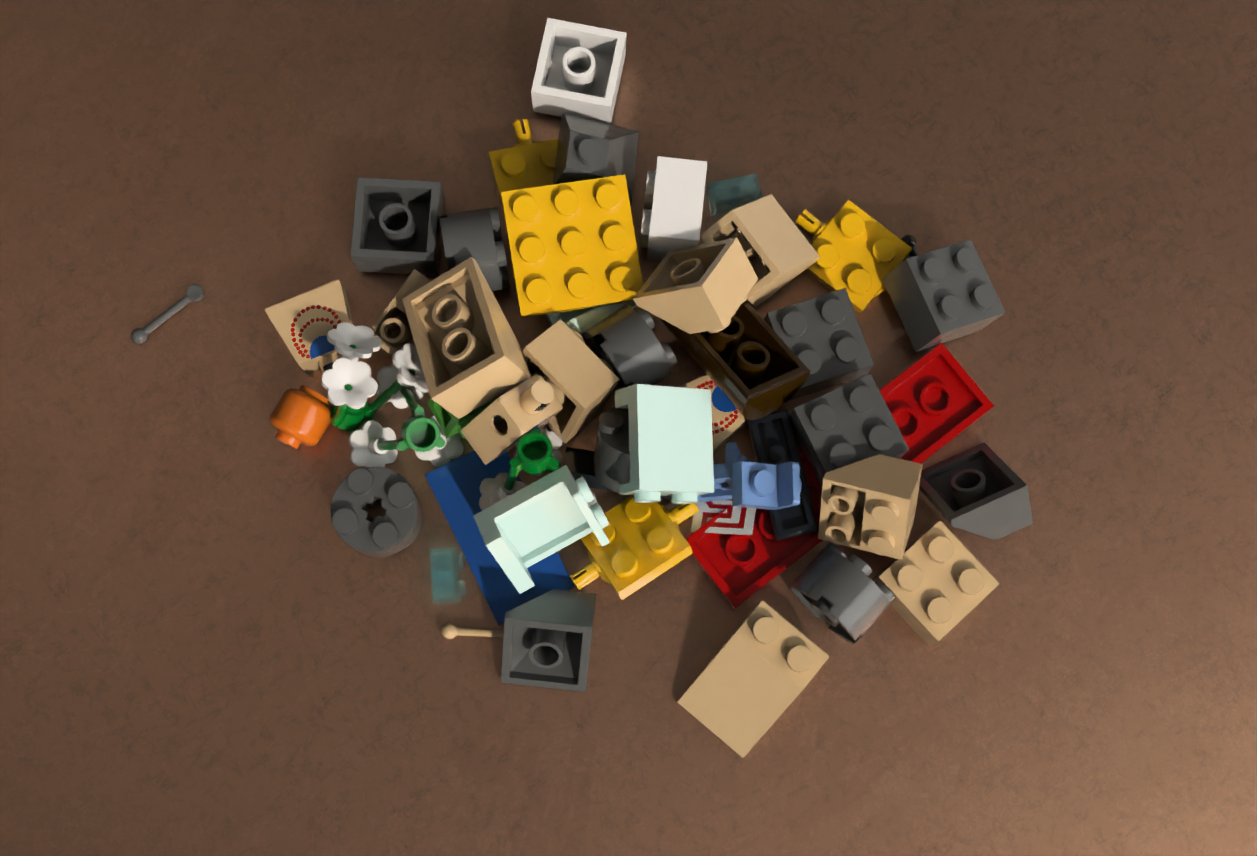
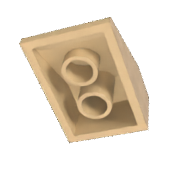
(464, 340)
(753, 679)

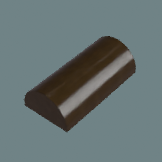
(747, 362)

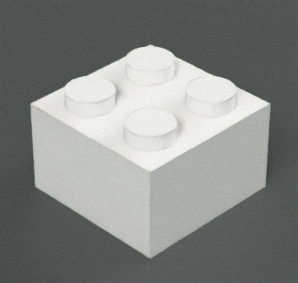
(578, 70)
(675, 206)

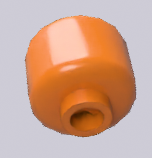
(301, 417)

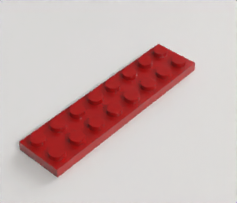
(930, 406)

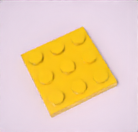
(572, 245)

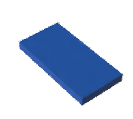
(458, 495)

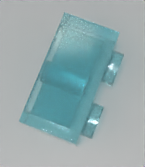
(732, 193)
(445, 576)

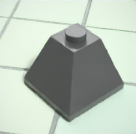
(594, 151)
(978, 493)
(549, 641)

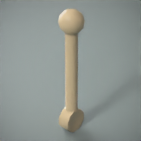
(450, 630)

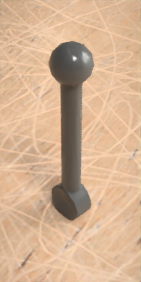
(193, 293)

